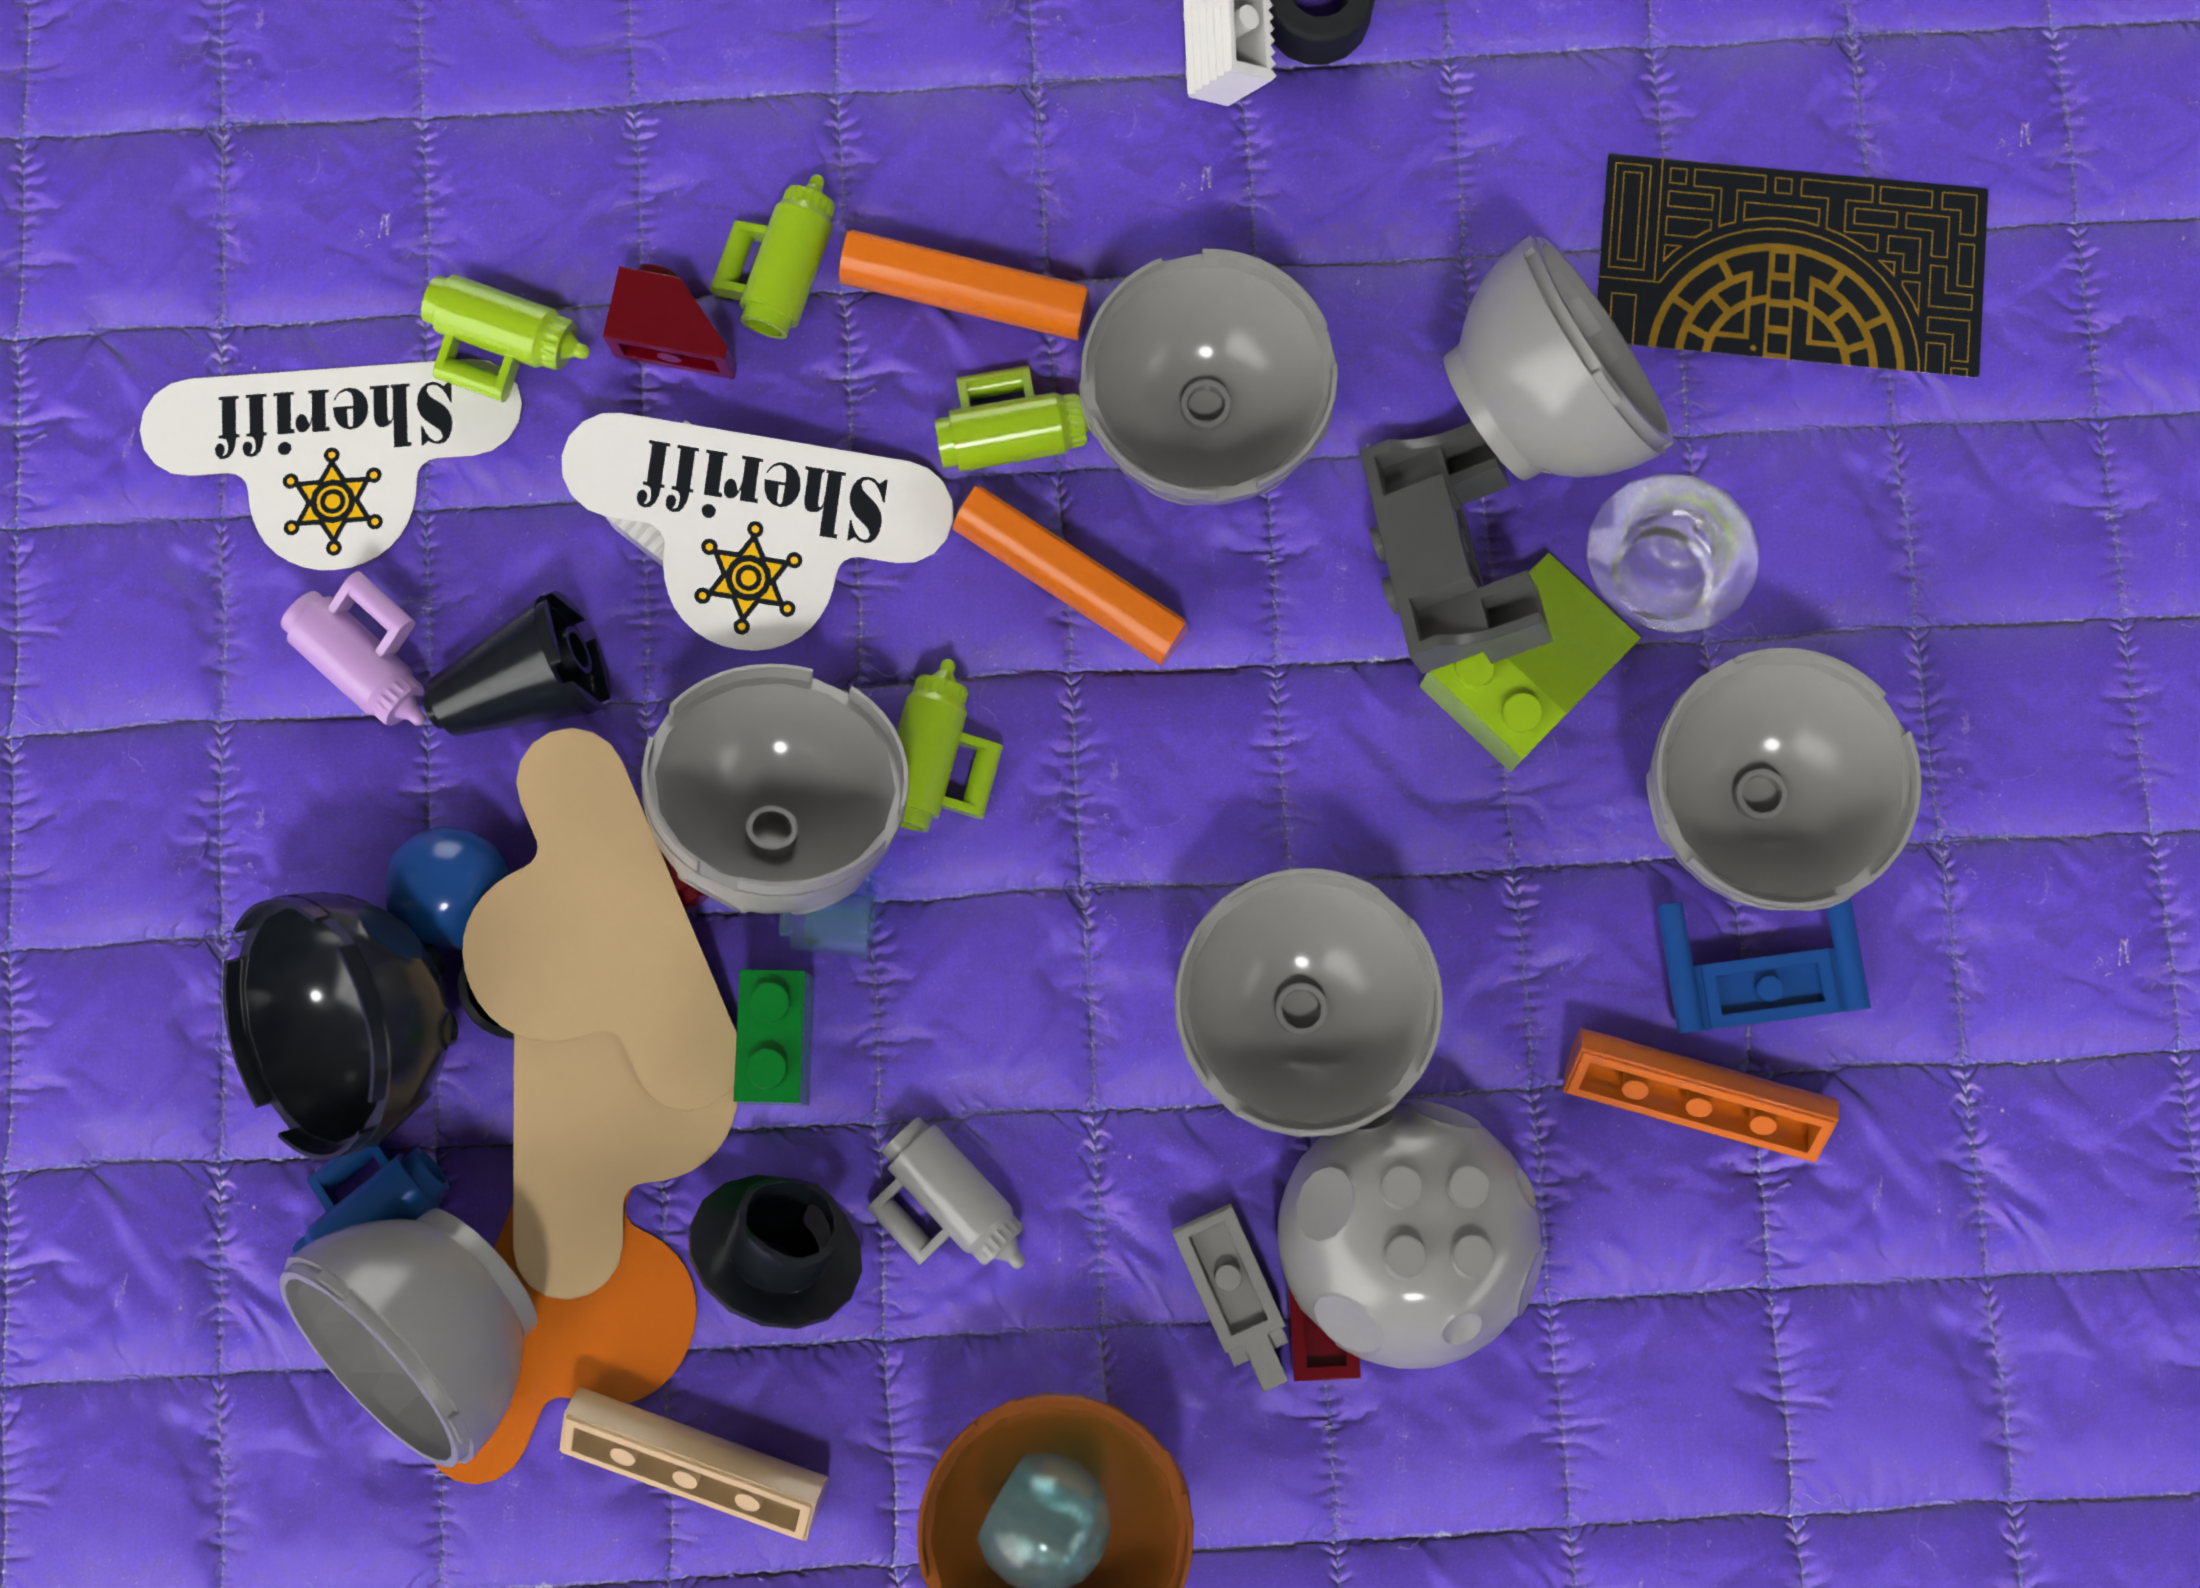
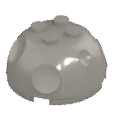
(1208, 377)
(1784, 780)
(774, 788)
(1308, 1002)
(1411, 1237)

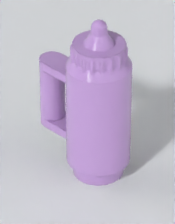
(352, 654)

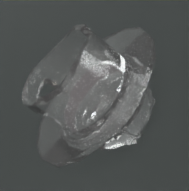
(1673, 553)

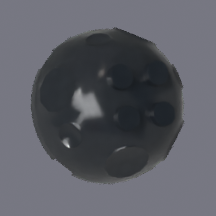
(335, 1019)

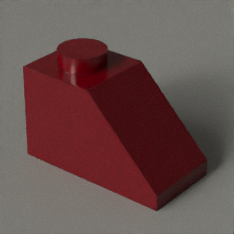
(662, 324)

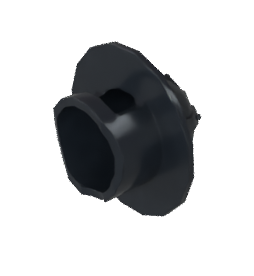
(775, 1251)

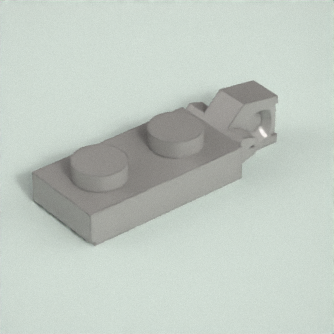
(1234, 1292)

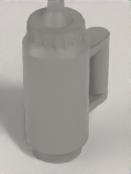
(953, 1196)

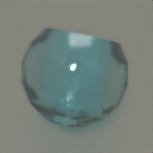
(1046, 1524)

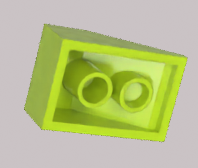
(1525, 696)

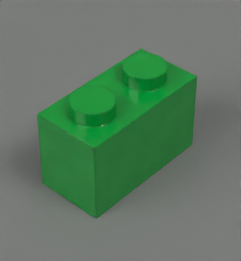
(774, 1037)

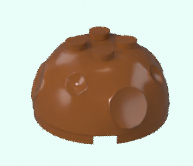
(1137, 1475)

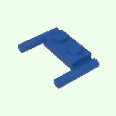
(1765, 986)

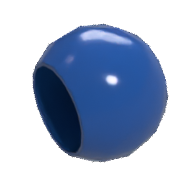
(439, 881)

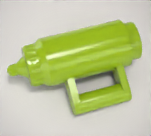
(785, 261)
(499, 324)
(1009, 428)
(931, 736)

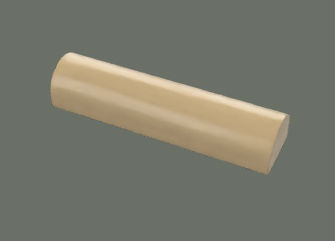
(692, 1463)

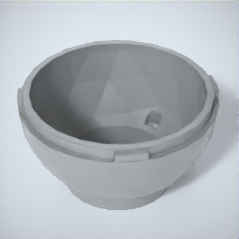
(1552, 373)
(415, 1327)

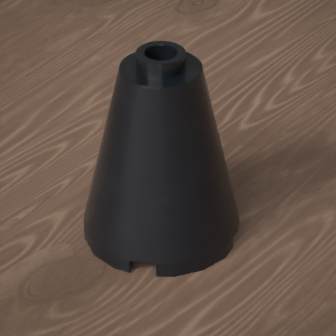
(522, 673)

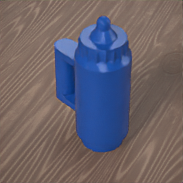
(398, 1190)

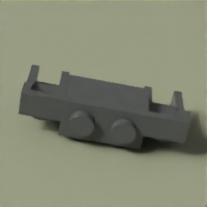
(1431, 555)

